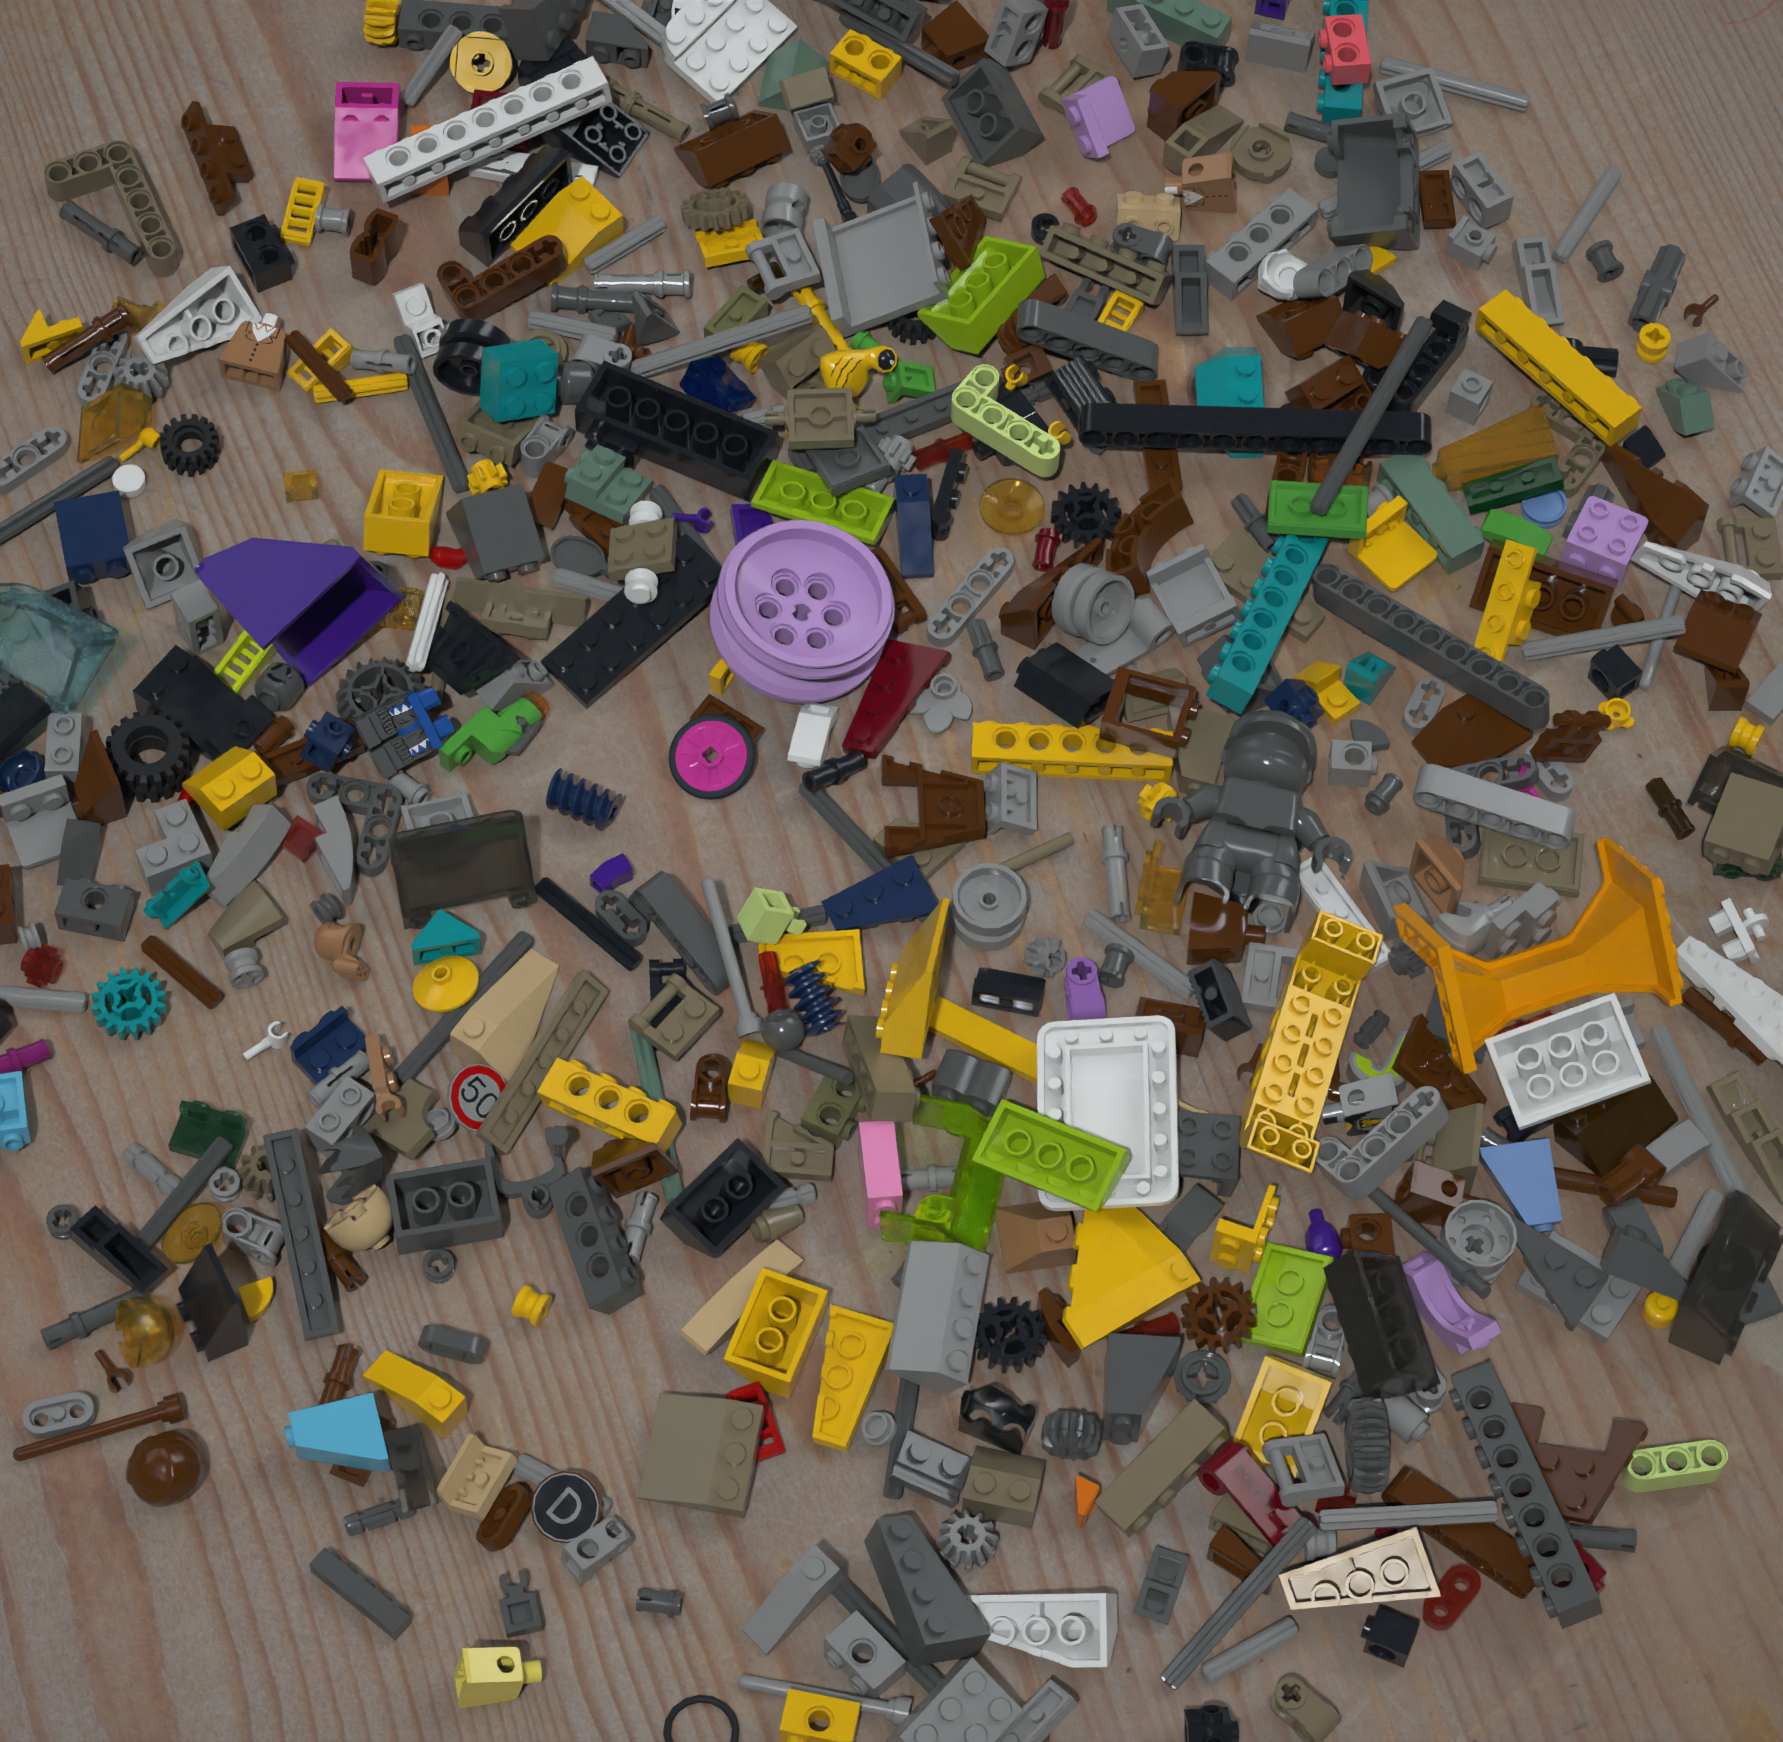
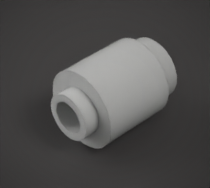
(1406, 1419)

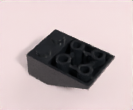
(600, 138)

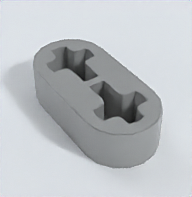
(1417, 703)
(1553, 771)

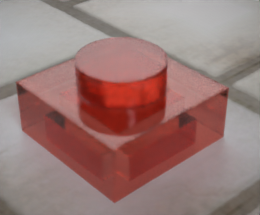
(300, 839)

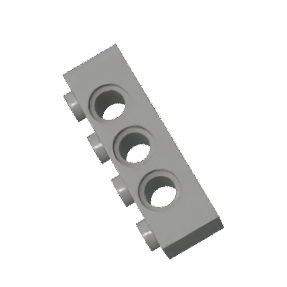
(1276, 228)

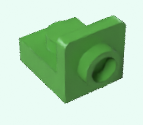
(908, 380)

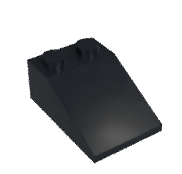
(190, 694)
(211, 1307)

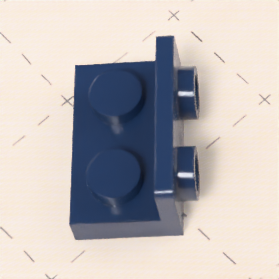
(327, 1045)

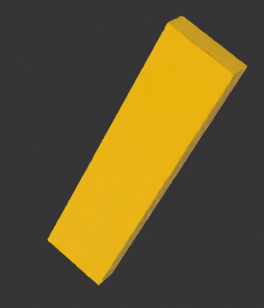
(984, 1039)

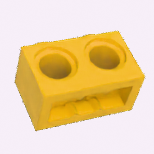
(865, 64)

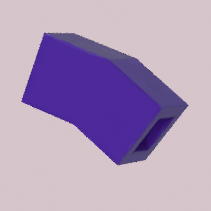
(611, 874)

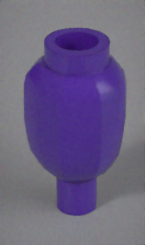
(1322, 1236)

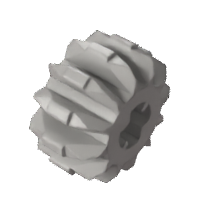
(142, 375)
(967, 1553)

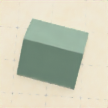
(784, 63)

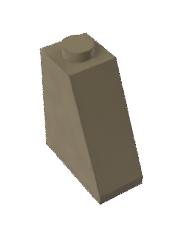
(1201, 759)

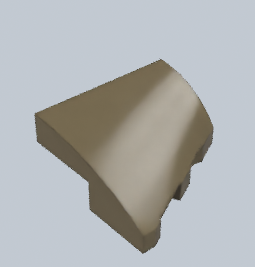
(245, 920)

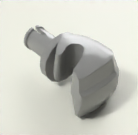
(1471, 924)

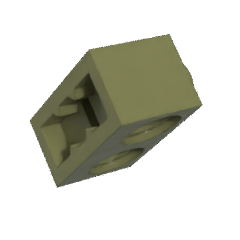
(830, 1105)

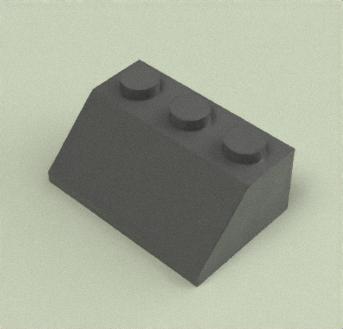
(991, 114)

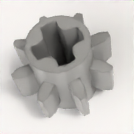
(897, 453)
(1044, 956)

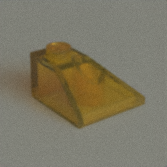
(112, 420)

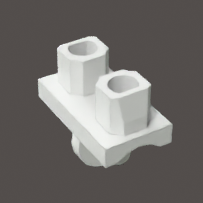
(1729, 920)

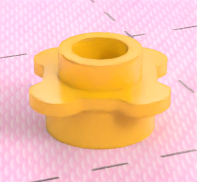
(1620, 707)

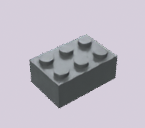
(444, 1206)

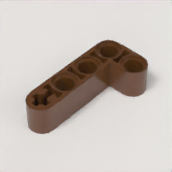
(545, 251)

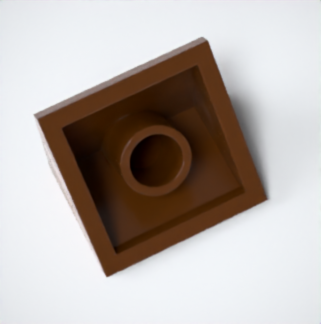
(1186, 1020)

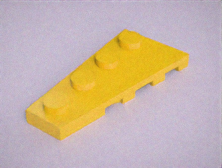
(851, 1367)

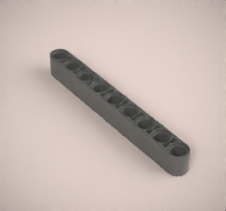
(1431, 646)

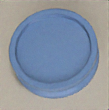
(1545, 509)

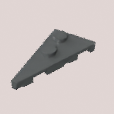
(1565, 1277)

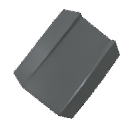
(900, 187)

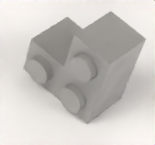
(179, 848)

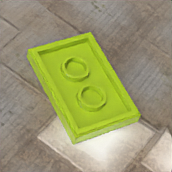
(1287, 1298)

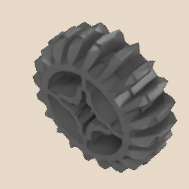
(365, 687)
(1367, 1445)

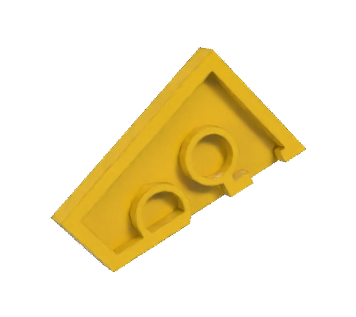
(838, 954)

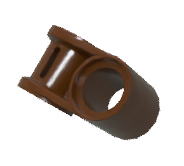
(709, 1094)

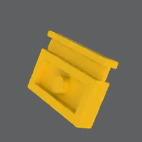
(727, 245)

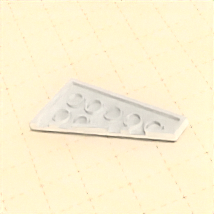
(1747, 998)

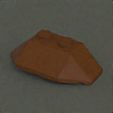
(1468, 734)

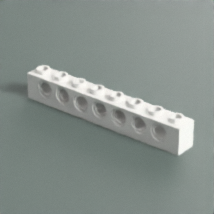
(488, 129)

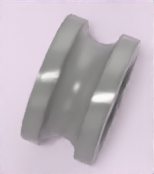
(29, 937)
(216, 1181)

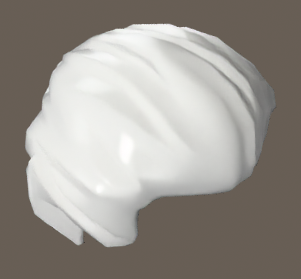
(1277, 274)

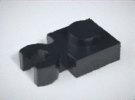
(615, 442)

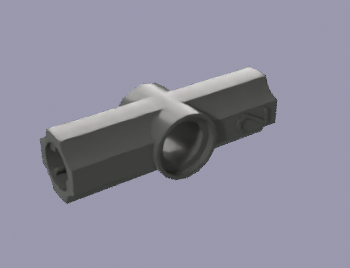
(1657, 287)

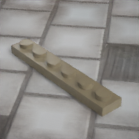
(554, 1040)

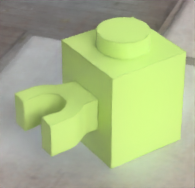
(768, 916)

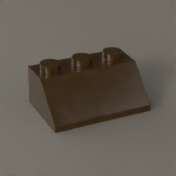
(1610, 1128)

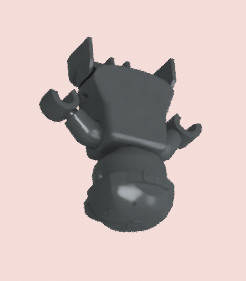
(1256, 815)

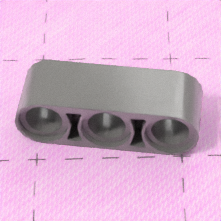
(1331, 271)

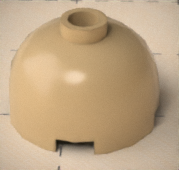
(362, 1222)

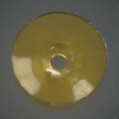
(1015, 496)
(191, 1231)

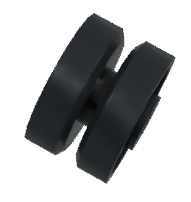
(460, 353)

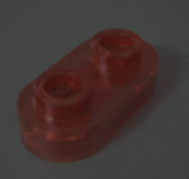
(1452, 1601)

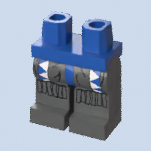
(414, 730)

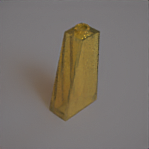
(1497, 448)

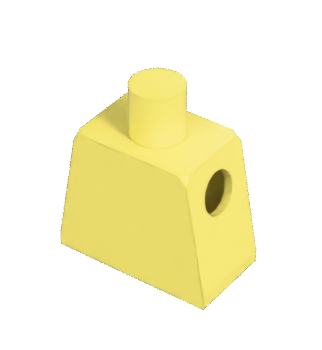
(492, 1675)

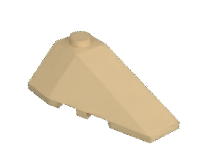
(507, 1016)

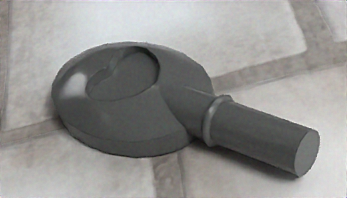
(861, 182)
(580, 556)

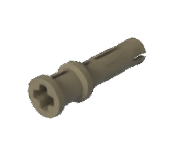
(634, 106)

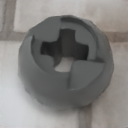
(782, 1030)

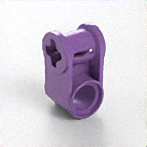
(1083, 996)

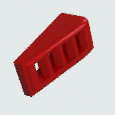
(755, 1392)

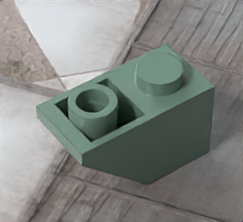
(1686, 406)

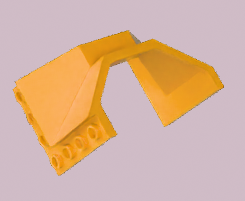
(1615, 947)

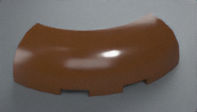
(1145, 531)

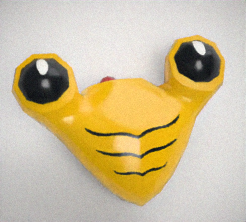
(852, 367)

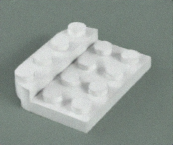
(723, 42)

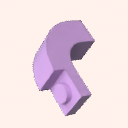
(1444, 1308)

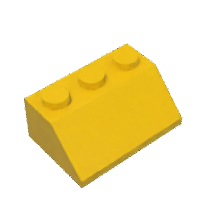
(776, 1331)

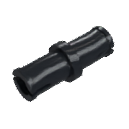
(834, 771)

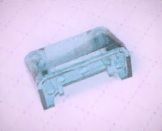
(51, 644)

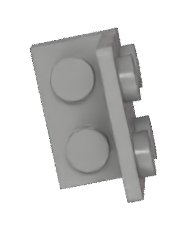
(37, 819)

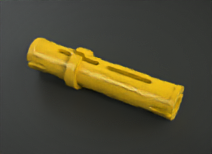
(820, 317)

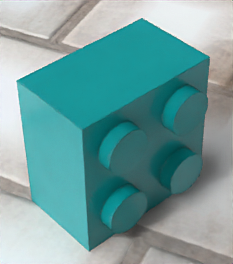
(518, 380)

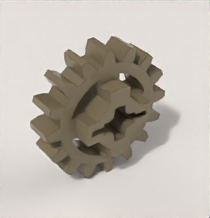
(715, 209)

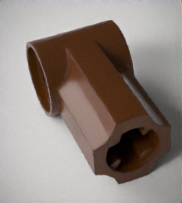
(1636, 1170)

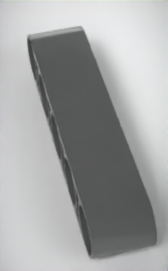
(1095, 341)

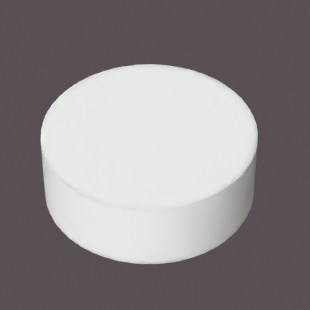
(129, 481)

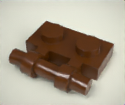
(1568, 742)

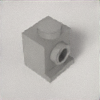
(1470, 244)

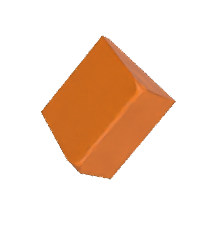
(1084, 1495)

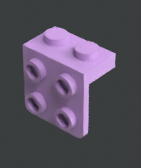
(1098, 116)
(1604, 538)

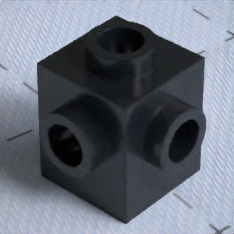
(1210, 1725)

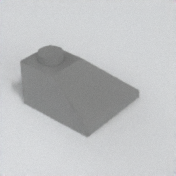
(162, 561)

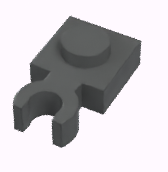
(520, 1610)

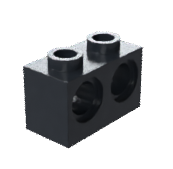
(258, 254)

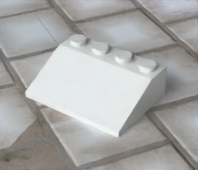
(1567, 1061)

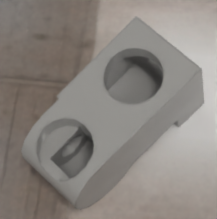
(595, 1549)

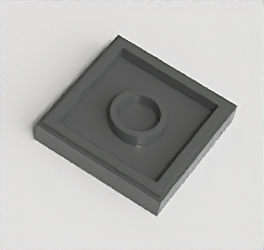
(849, 467)

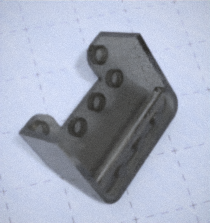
(1725, 1281)

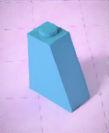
(340, 1434)

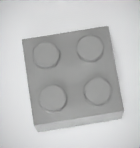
(815, 124)

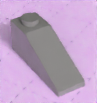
(793, 1599)

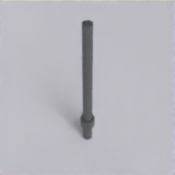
(1460, 1270)

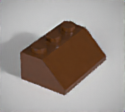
(733, 148)

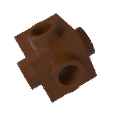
(849, 147)

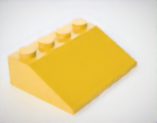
(913, 988)

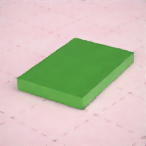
(1291, 512)

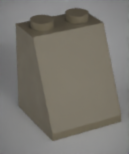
(1747, 826)

